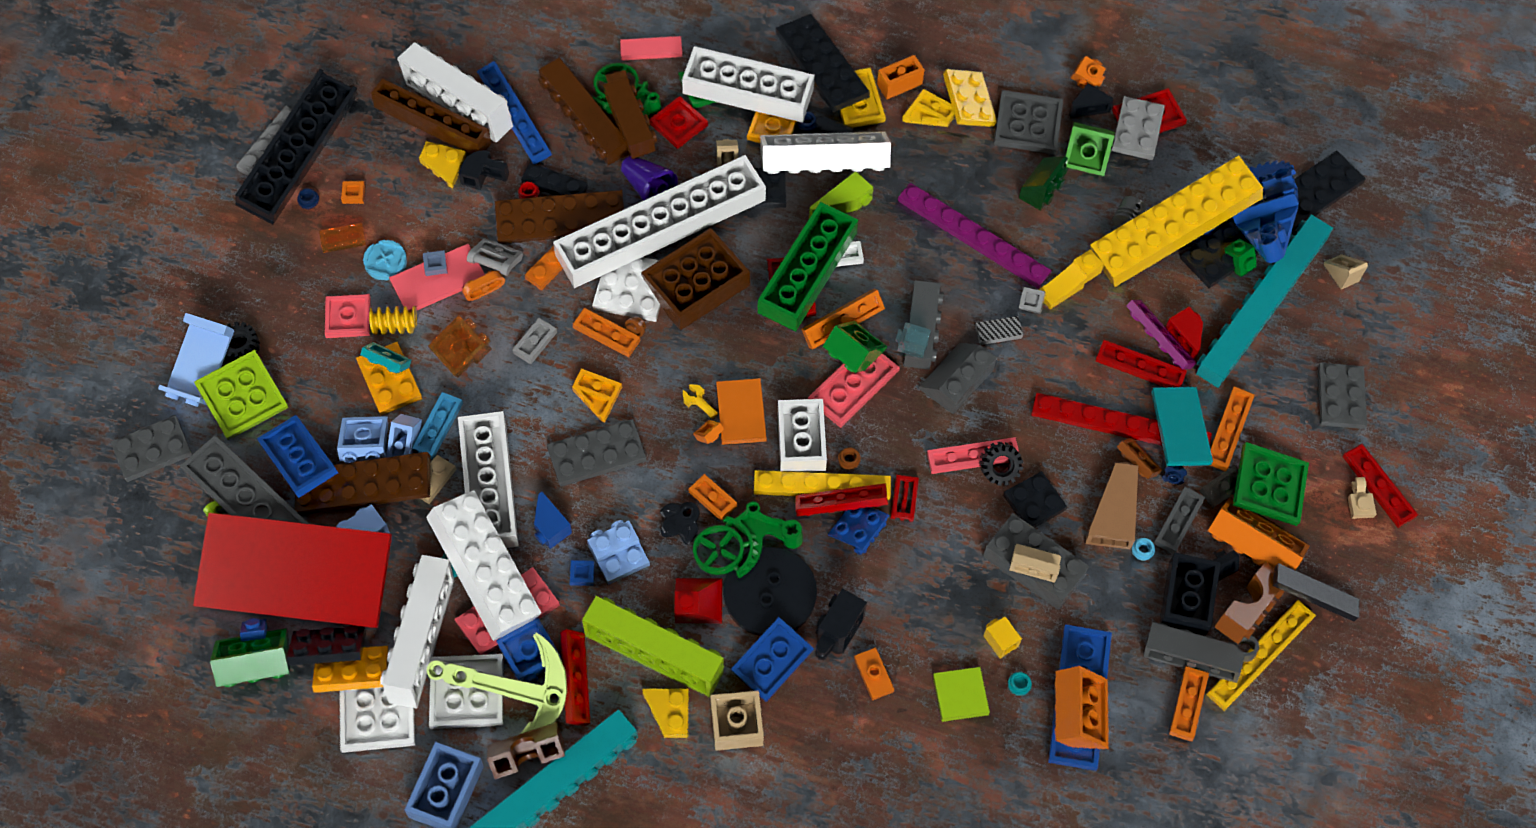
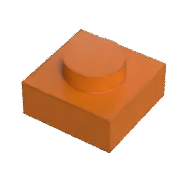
(353, 192)
(708, 432)

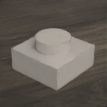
(1032, 300)

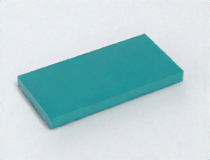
(1181, 426)

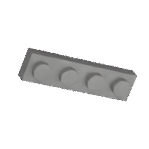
(253, 155)

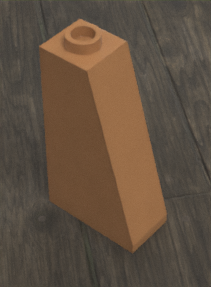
(1116, 514)

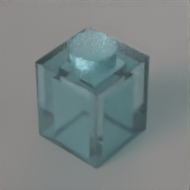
(913, 340)

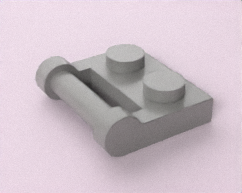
(495, 256)

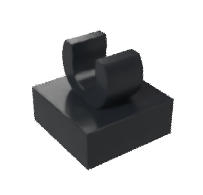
(1229, 562)

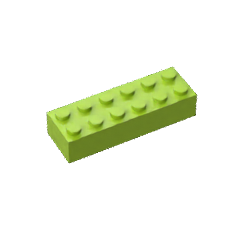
(653, 645)

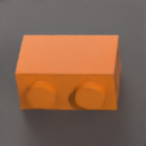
(900, 77)

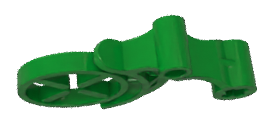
(650, 101)
(754, 527)

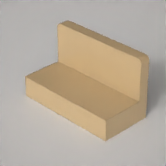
(1035, 563)

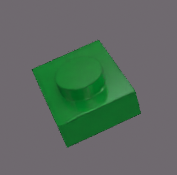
(1243, 256)

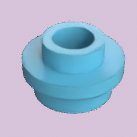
(1145, 543)

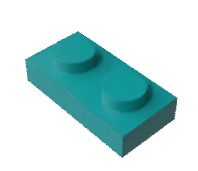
(380, 355)

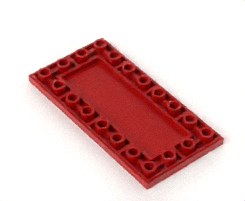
(293, 570)

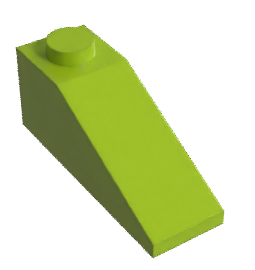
(848, 195)

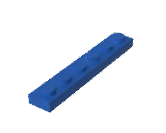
(522, 124)

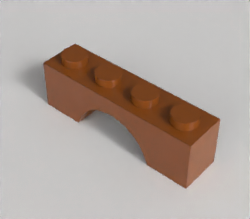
(1240, 617)

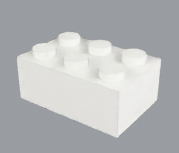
(802, 435)

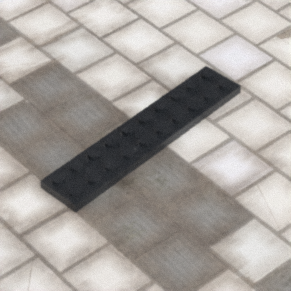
(1317, 190)

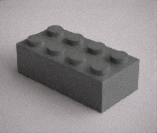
(1017, 531)

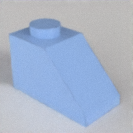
(403, 435)

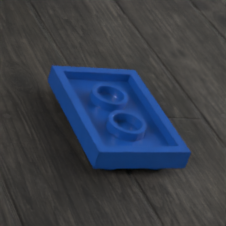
(772, 659)

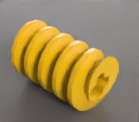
(393, 321)

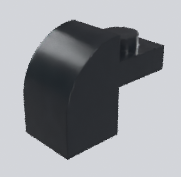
(479, 166)

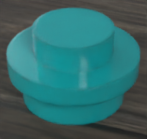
(1019, 683)

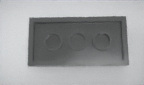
(596, 452)

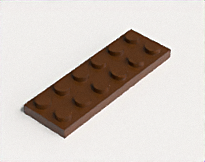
(553, 215)
(370, 483)

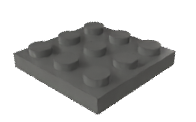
(1028, 122)

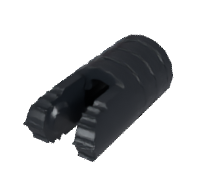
(826, 125)

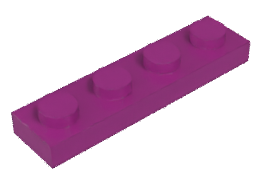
(1156, 329)

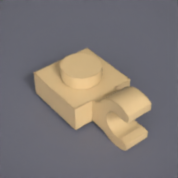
(1360, 503)

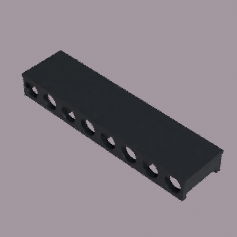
(295, 147)

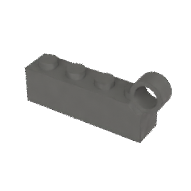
(1199, 652)

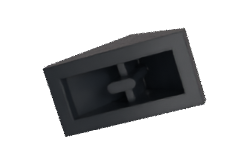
(1091, 102)

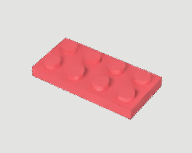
(474, 628)

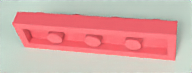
(964, 456)

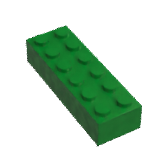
(807, 266)

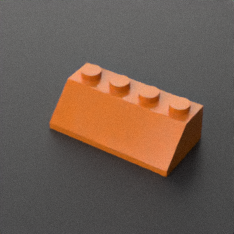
(1257, 537)

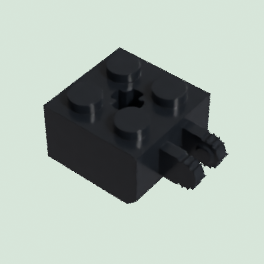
(839, 624)

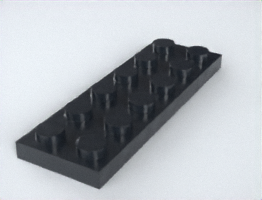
(819, 56)

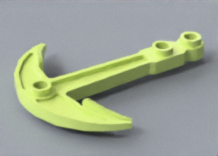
(525, 691)

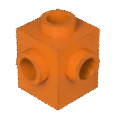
(1089, 72)

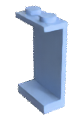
(199, 356)

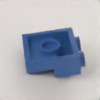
(523, 652)

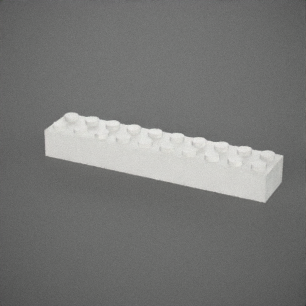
(659, 221)

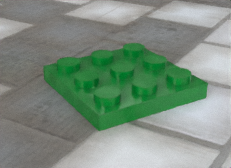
(1271, 484)

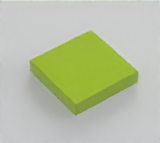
(961, 694)

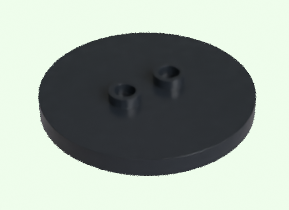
(772, 589)

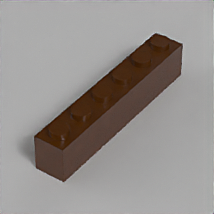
(583, 111)
(430, 117)

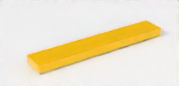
(1270, 646)

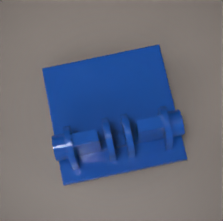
(859, 527)

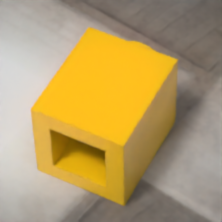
(1002, 636)

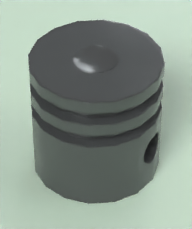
(1127, 210)

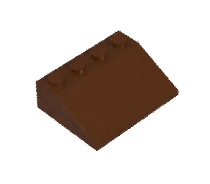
(696, 278)

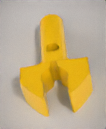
(698, 400)

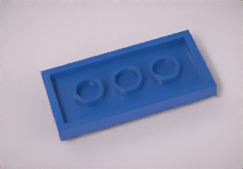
(297, 456)

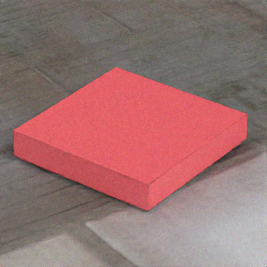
(347, 316)

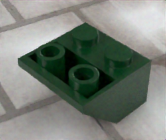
(1044, 181)

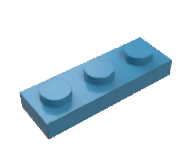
(437, 425)

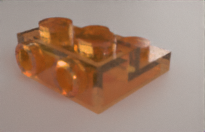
(460, 345)

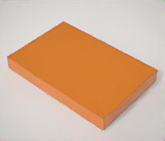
(741, 411)

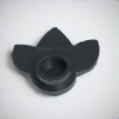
(677, 523)

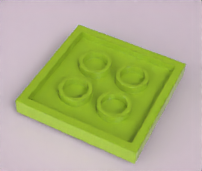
(241, 395)

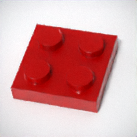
(678, 122)

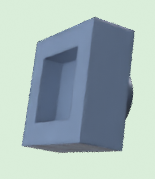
(435, 263)

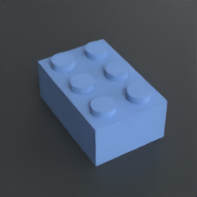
(444, 787)

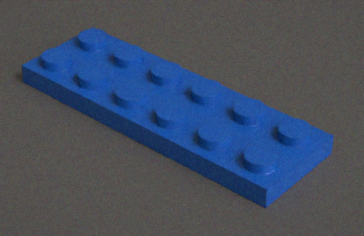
(1091, 651)

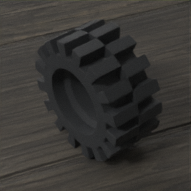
(252, 341)
(1006, 475)

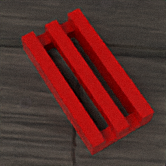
(902, 515)

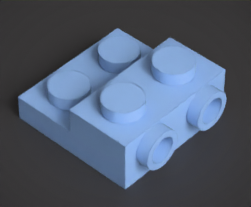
(362, 438)
(617, 551)

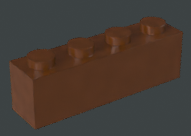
(629, 117)

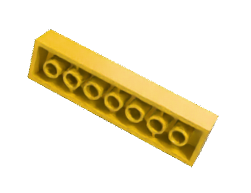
(1177, 220)

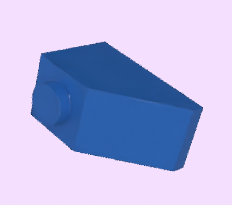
(549, 523)

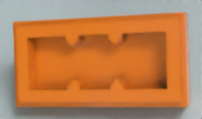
(874, 673)

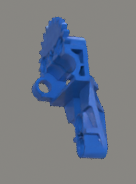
(1271, 221)

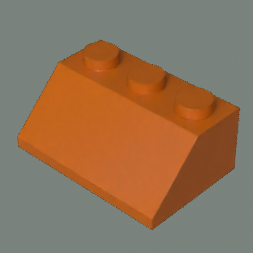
(1081, 708)

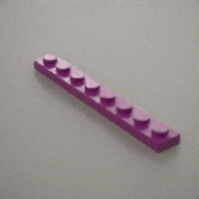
(974, 235)

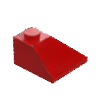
(698, 601)

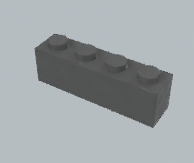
(924, 313)

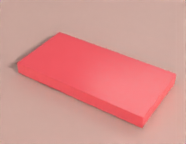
(421, 290)
(849, 391)

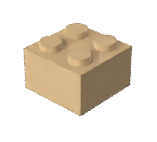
(737, 720)

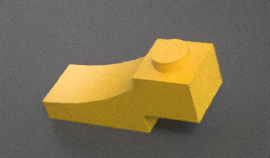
(1072, 279)

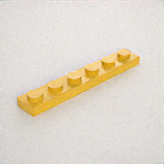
(797, 483)

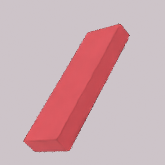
(651, 48)

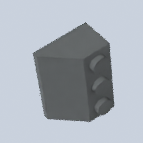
(959, 375)

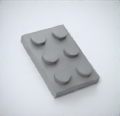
(1138, 128)

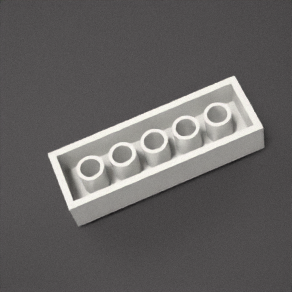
(748, 84)
(455, 90)
(824, 152)
(489, 470)
(483, 564)
(418, 631)

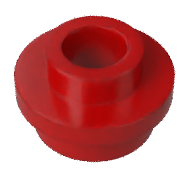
(528, 187)

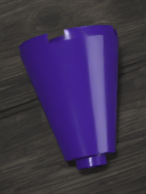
(647, 177)

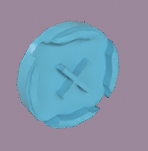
(384, 259)

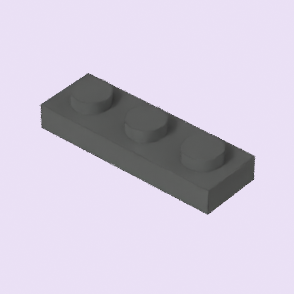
(1179, 520)

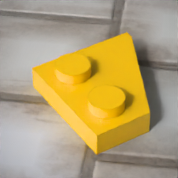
(929, 110)
(443, 161)

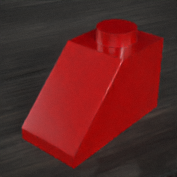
(1187, 330)

